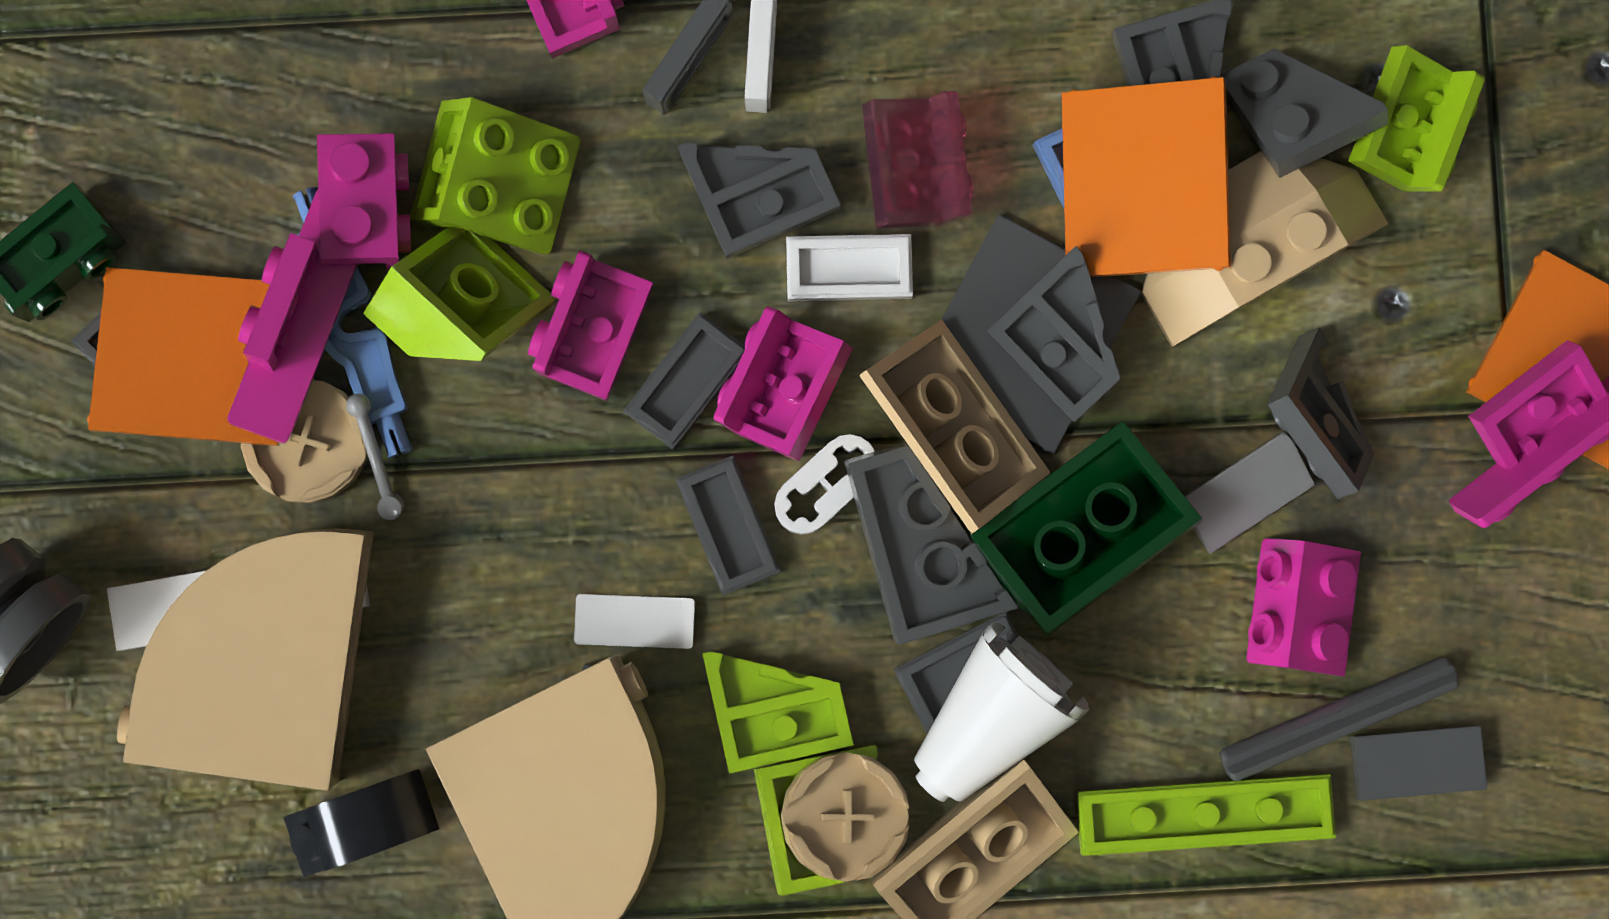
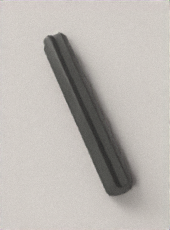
(1339, 718)

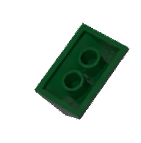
(1085, 529)

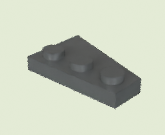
(919, 551)

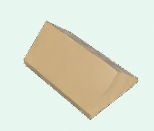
(955, 425)
(977, 850)

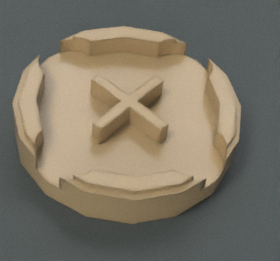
(320, 456)
(845, 817)

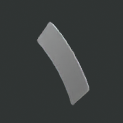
(634, 621)

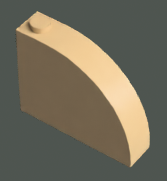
(256, 664)
(562, 795)

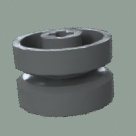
(34, 615)

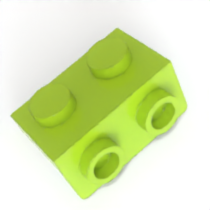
(1425, 122)

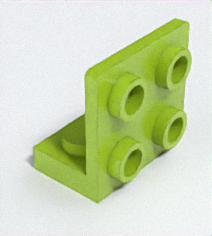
(495, 175)

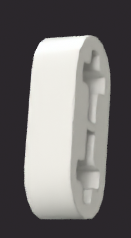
(810, 476)

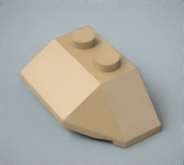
(1274, 236)

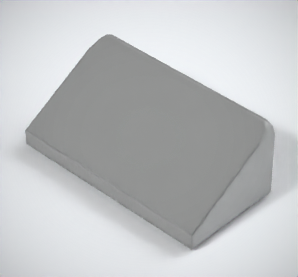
(1249, 491)

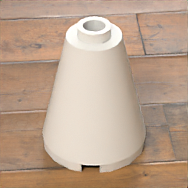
(994, 717)

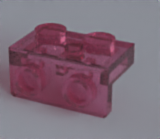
(917, 161)

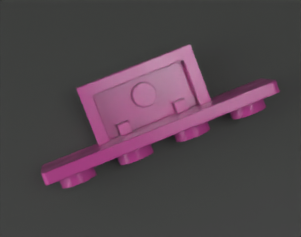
(288, 332)
(1535, 432)

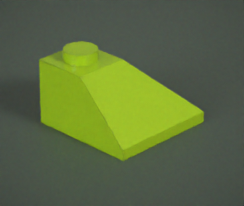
(456, 298)

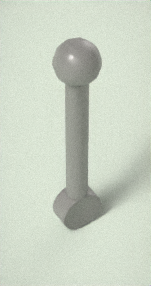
(390, 504)

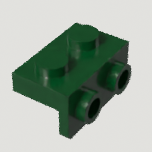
(55, 252)

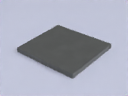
(999, 276)

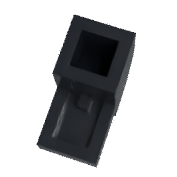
(361, 823)

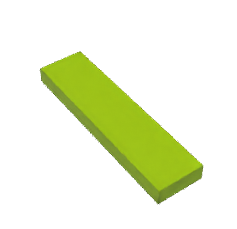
(1205, 814)

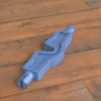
(367, 359)

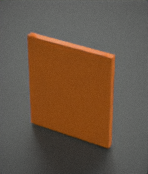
(1147, 177)
(1550, 308)
(171, 355)

